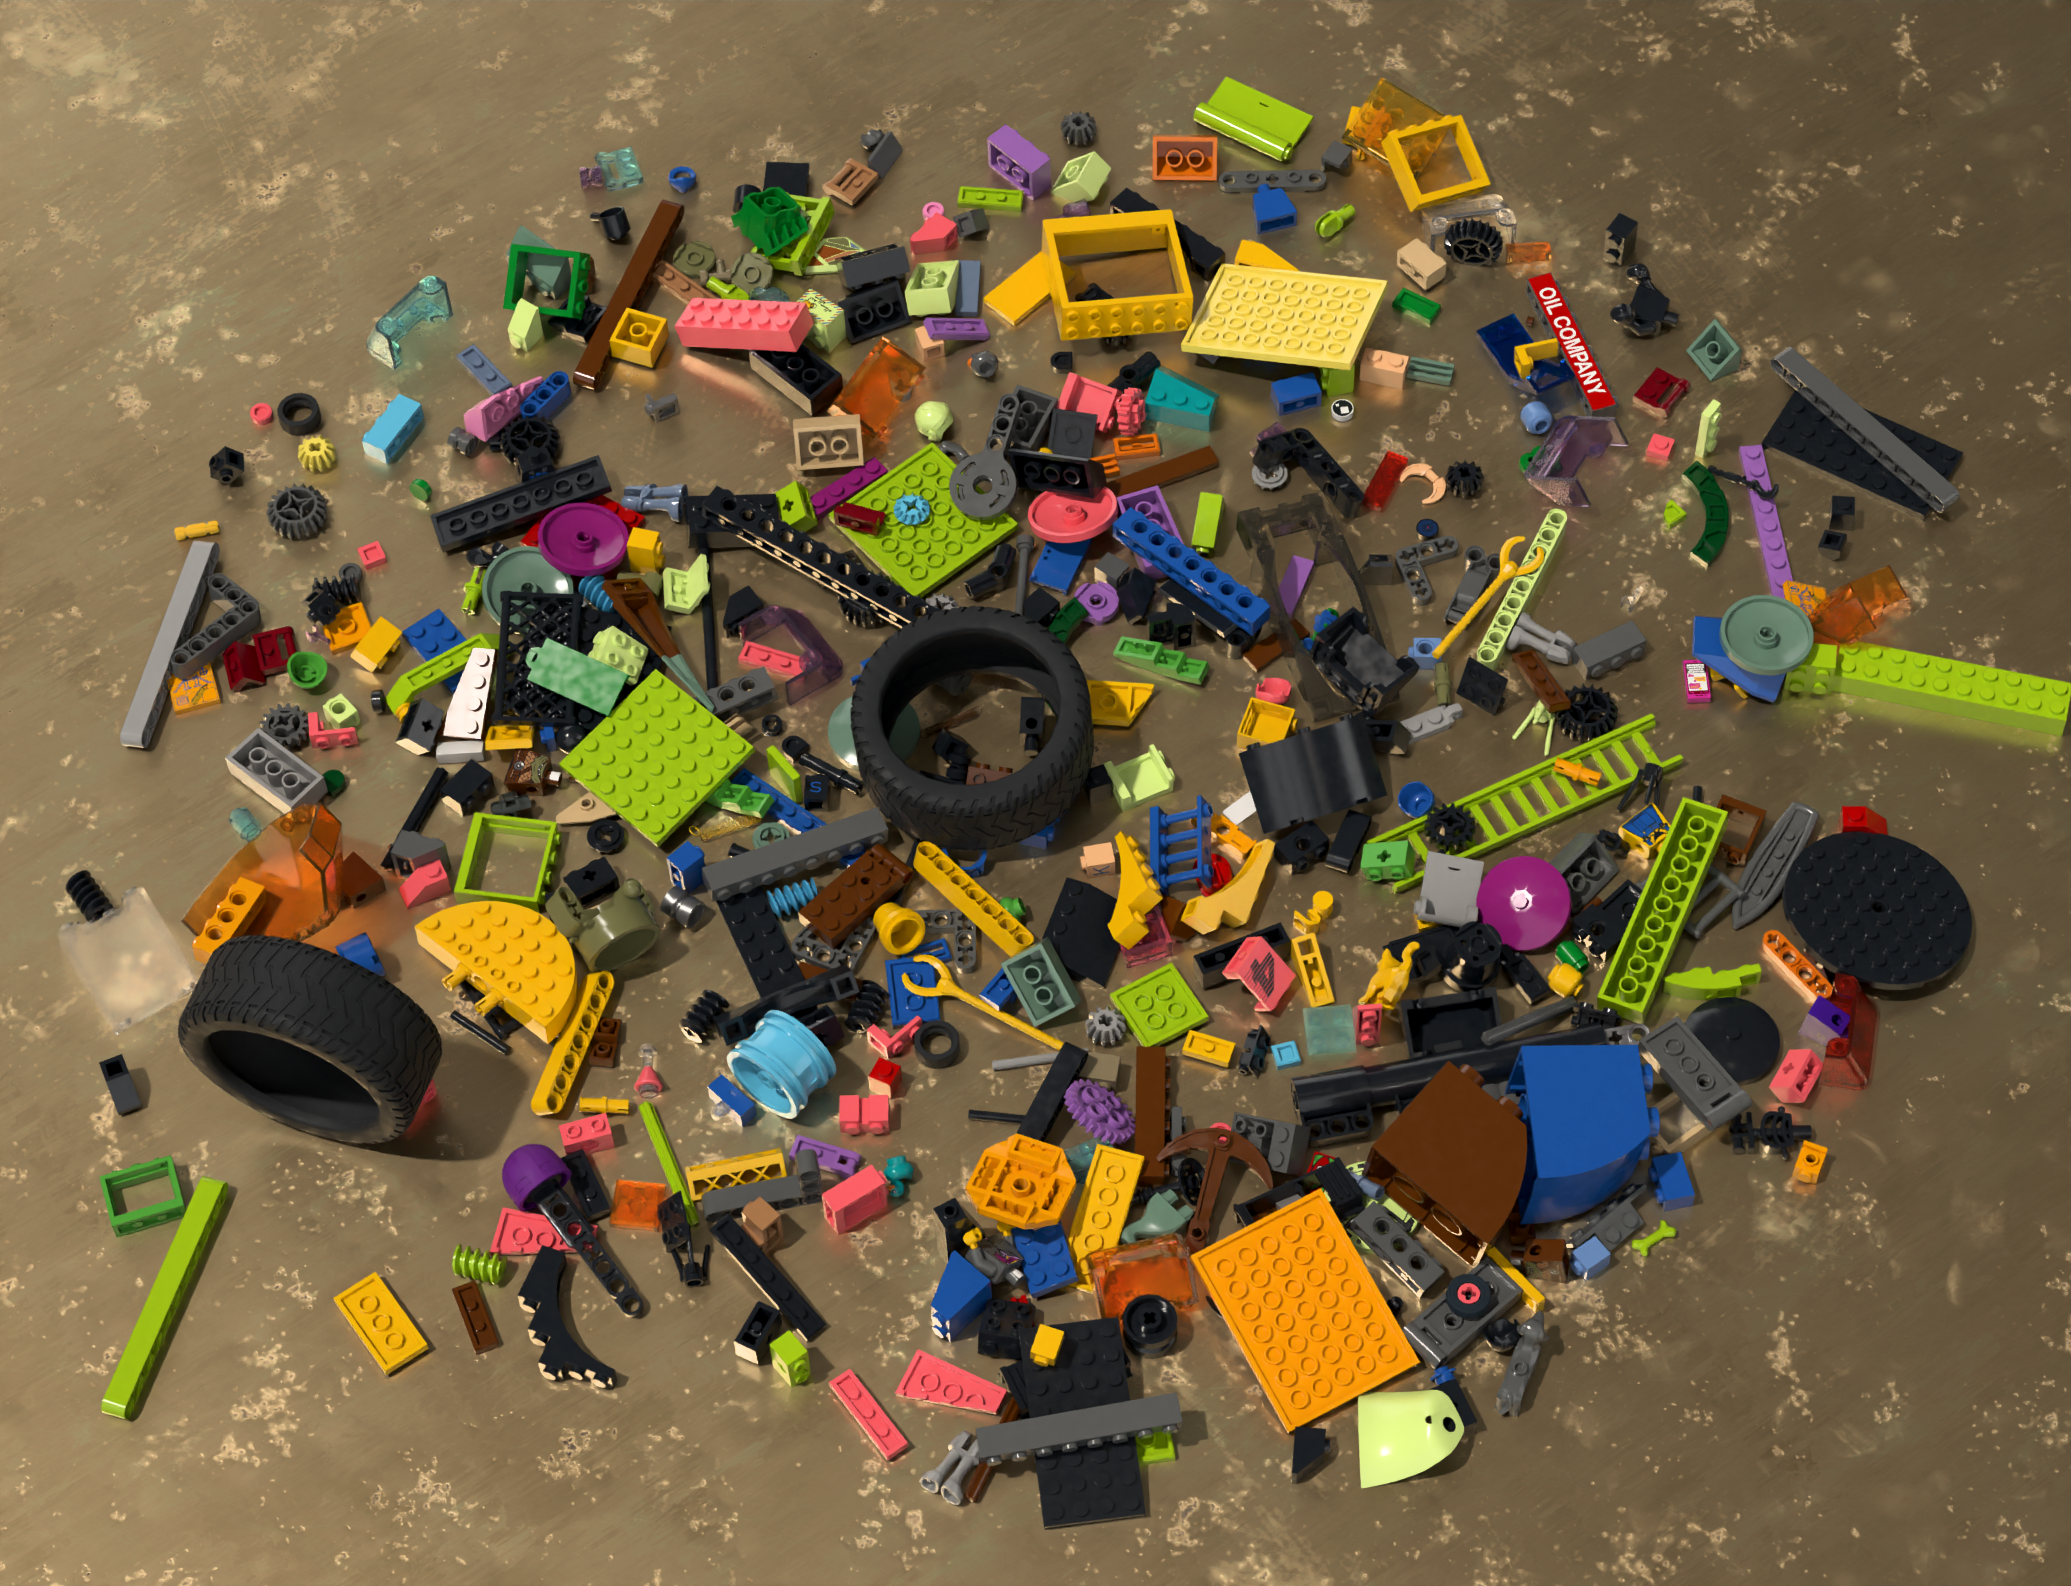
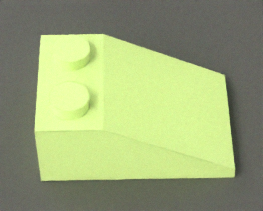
(932, 288)

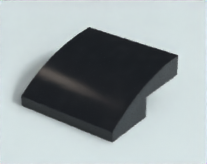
(582, 328)

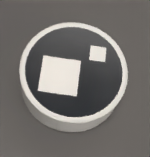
(1342, 410)

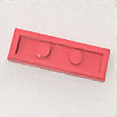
(772, 659)

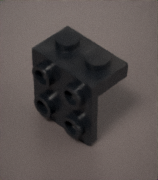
(1000, 1326)

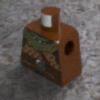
(530, 773)
(1544, 1259)

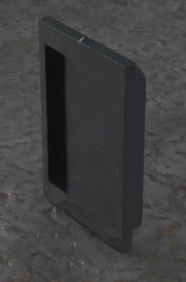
(1435, 936)

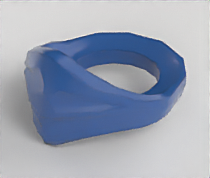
(682, 184)

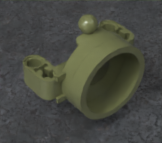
(612, 931)

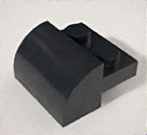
(1173, 627)

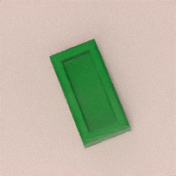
(1416, 306)

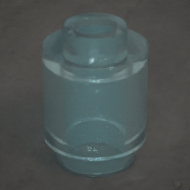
(244, 823)

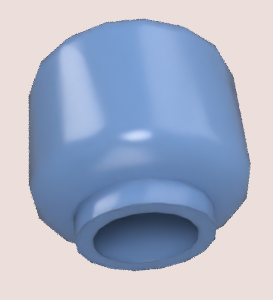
(1536, 417)

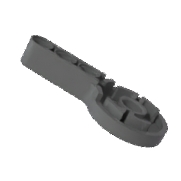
(988, 467)

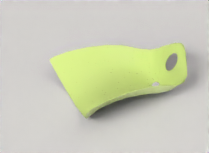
(1397, 1439)

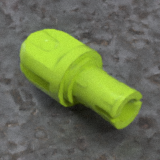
(1333, 220)
(726, 291)
(473, 592)

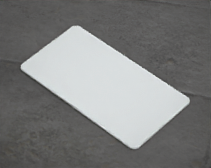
(1240, 809)

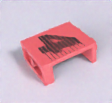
(1261, 972)

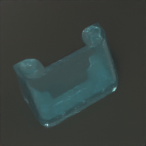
(426, 301)

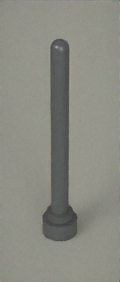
(1025, 545)

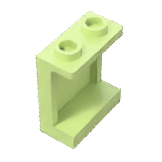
(1140, 779)

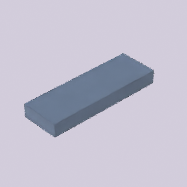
(968, 288)
(483, 370)

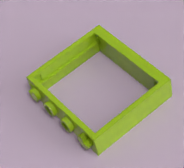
(514, 826)

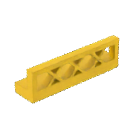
(734, 1164)

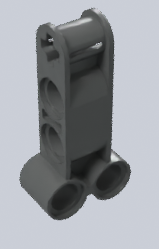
(1474, 582)

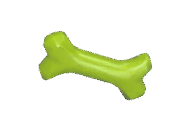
(1644, 1244)

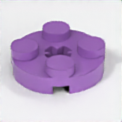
(1108, 605)

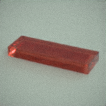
(1384, 480)

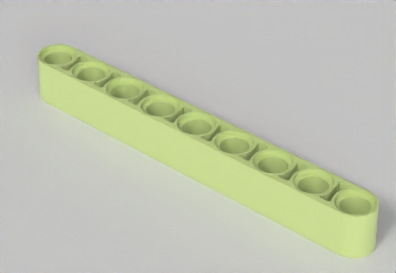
(1522, 590)

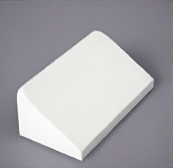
(460, 751)

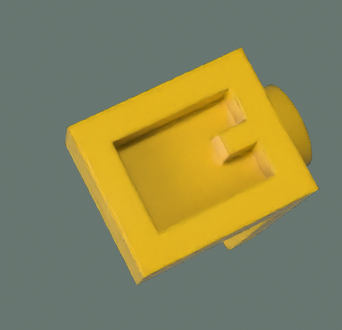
(1527, 353)

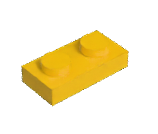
(1208, 1048)

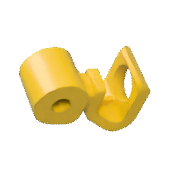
(1320, 910)

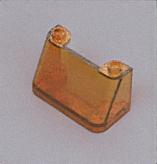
(878, 386)
(1142, 1268)

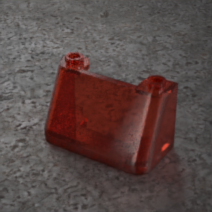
(1849, 1060)

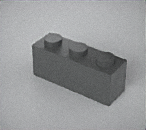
(1609, 650)

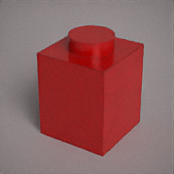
(885, 1077)

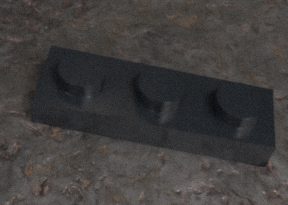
(586, 1185)

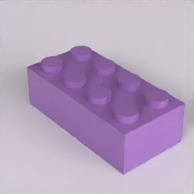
(1153, 506)

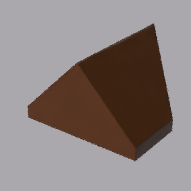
(1173, 912)

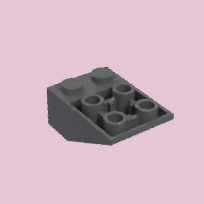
(1278, 1141)

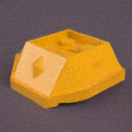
(1024, 1165)

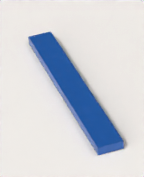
(787, 810)

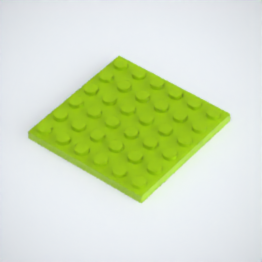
(941, 545)
(656, 757)

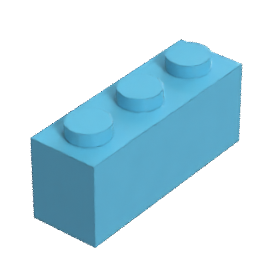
(392, 428)

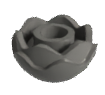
(872, 139)

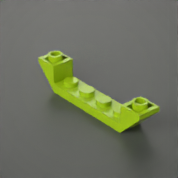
(437, 670)

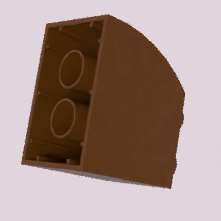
(1454, 1161)

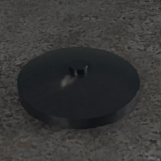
(1737, 1036)

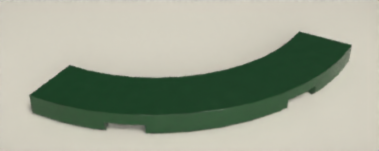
(1715, 511)
(1067, 620)

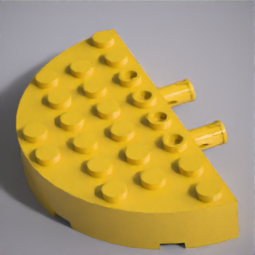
(508, 957)

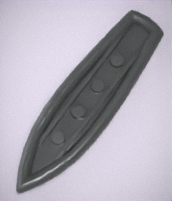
(1768, 867)

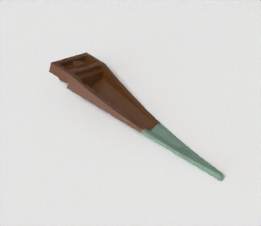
(639, 608)

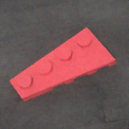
(526, 1233)
(945, 1384)

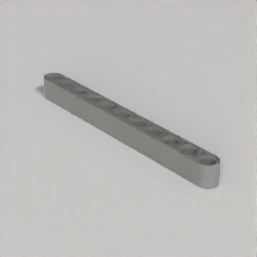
(172, 634)

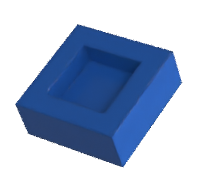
(548, 737)

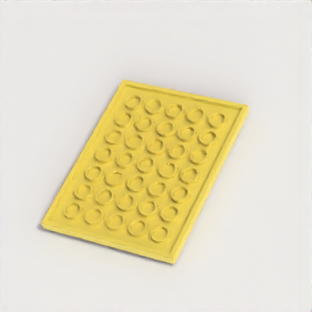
(1285, 316)

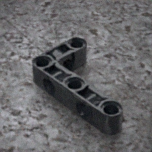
(1316, 461)

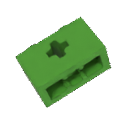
(1388, 860)

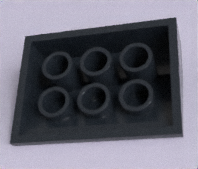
(1082, 934)

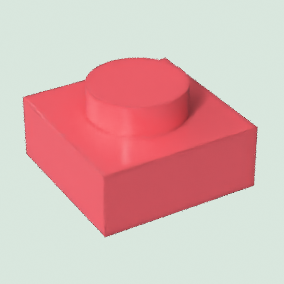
(1660, 447)

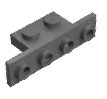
(1613, 1223)

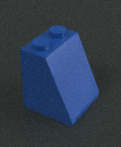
(959, 1297)

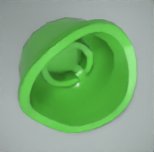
(306, 669)

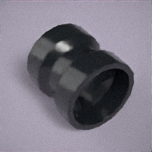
(958, 765)

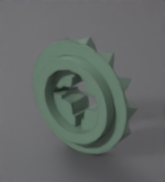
(761, 834)

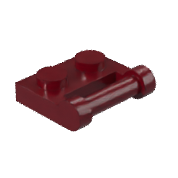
(1656, 387)
(269, 652)

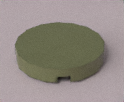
(694, 257)
(752, 272)

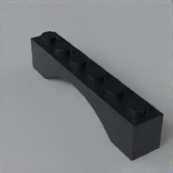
(1202, 255)
(817, 990)

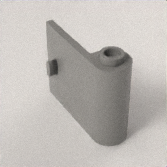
(1449, 890)

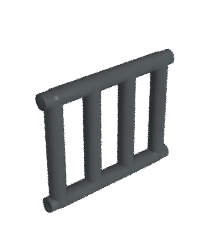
(1717, 878)

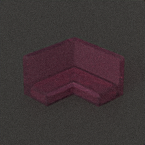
(1153, 946)

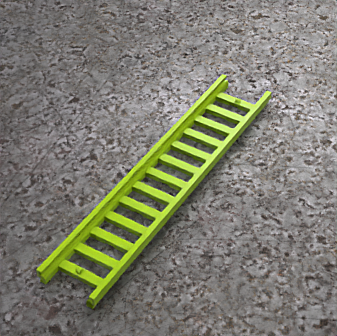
(1533, 776)

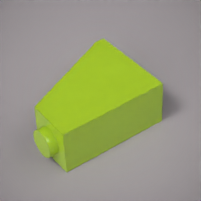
(1208, 522)

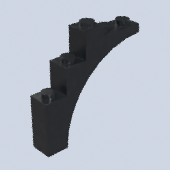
(562, 1353)

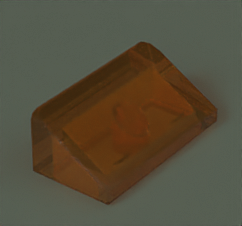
(1528, 252)

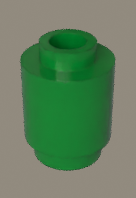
(1570, 953)

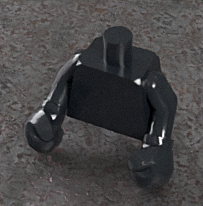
(1648, 307)

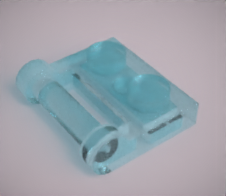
(626, 168)

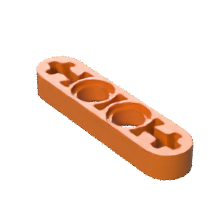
(1800, 964)

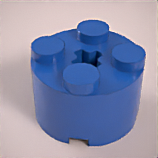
(360, 950)

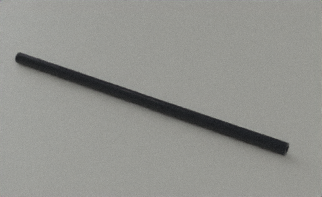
(709, 630)

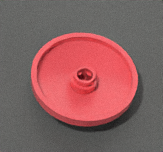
(1072, 517)

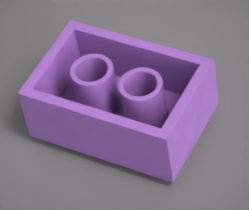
(1019, 162)

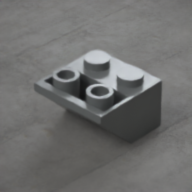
(415, 850)

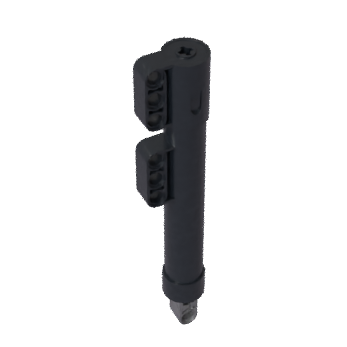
(1352, 1092)

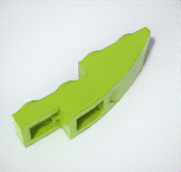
(1704, 985)

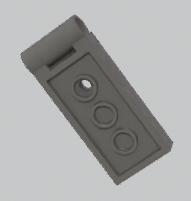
(1687, 1067)
(1440, 1342)

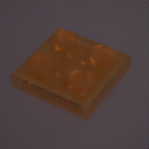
(636, 1205)

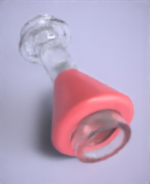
(648, 1082)

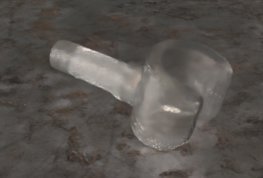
(1631, 599)

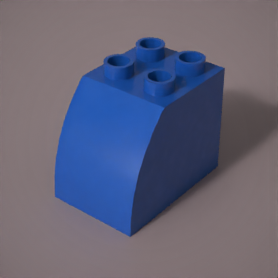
(1582, 1125)

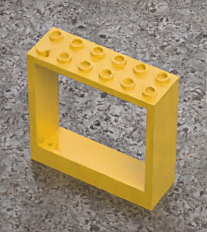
(1116, 234)

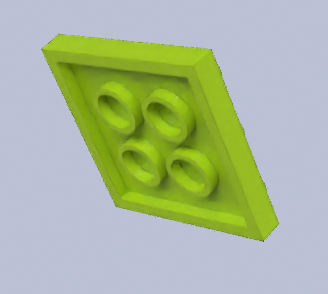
(1159, 1007)

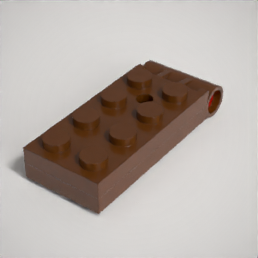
(855, 895)

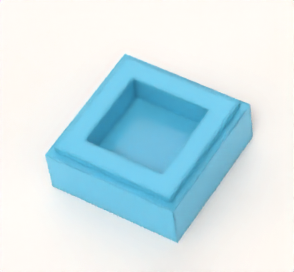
(1285, 1055)

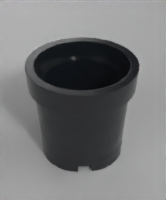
(1461, 970)

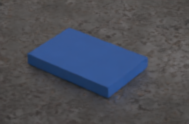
(905, 1004)

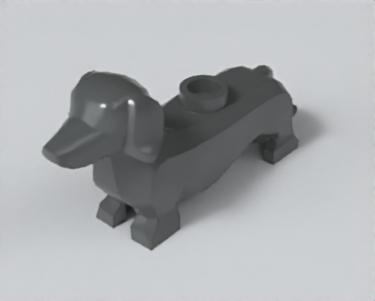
(1521, 1365)

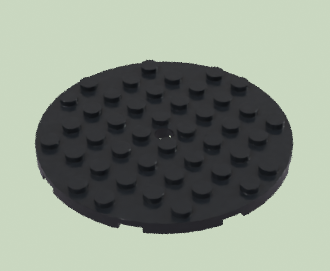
(1922, 905)

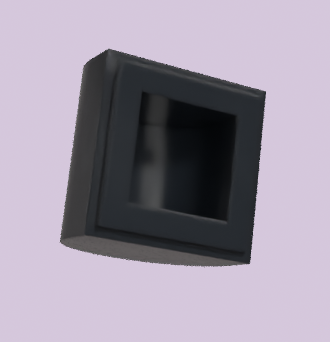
(1832, 544)

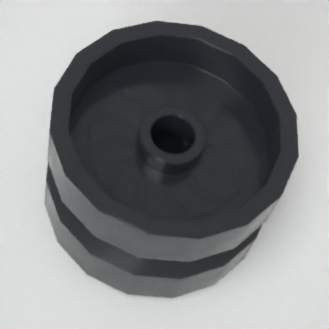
(1149, 1326)

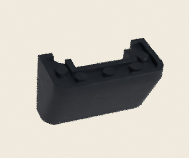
(1359, 663)
(1448, 1019)

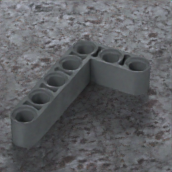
(240, 618)
(779, 1192)

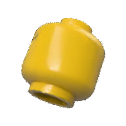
(1565, 980)

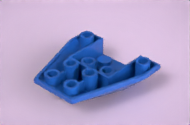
(1708, 649)

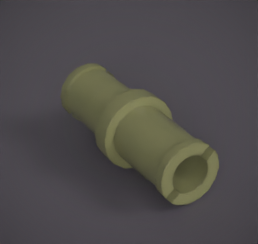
(1443, 684)

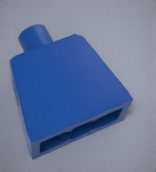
(1272, 210)

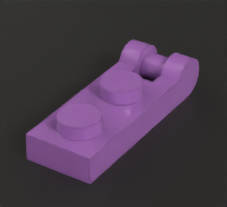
(828, 1156)

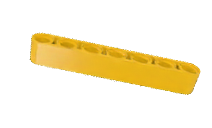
(971, 899)
(572, 1043)

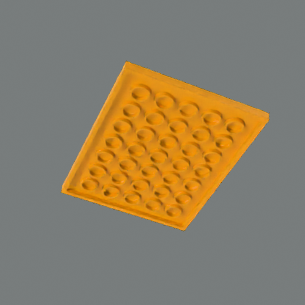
(1304, 1310)

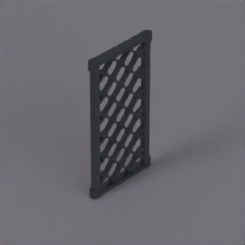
(502, 670)

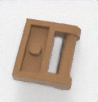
(855, 185)

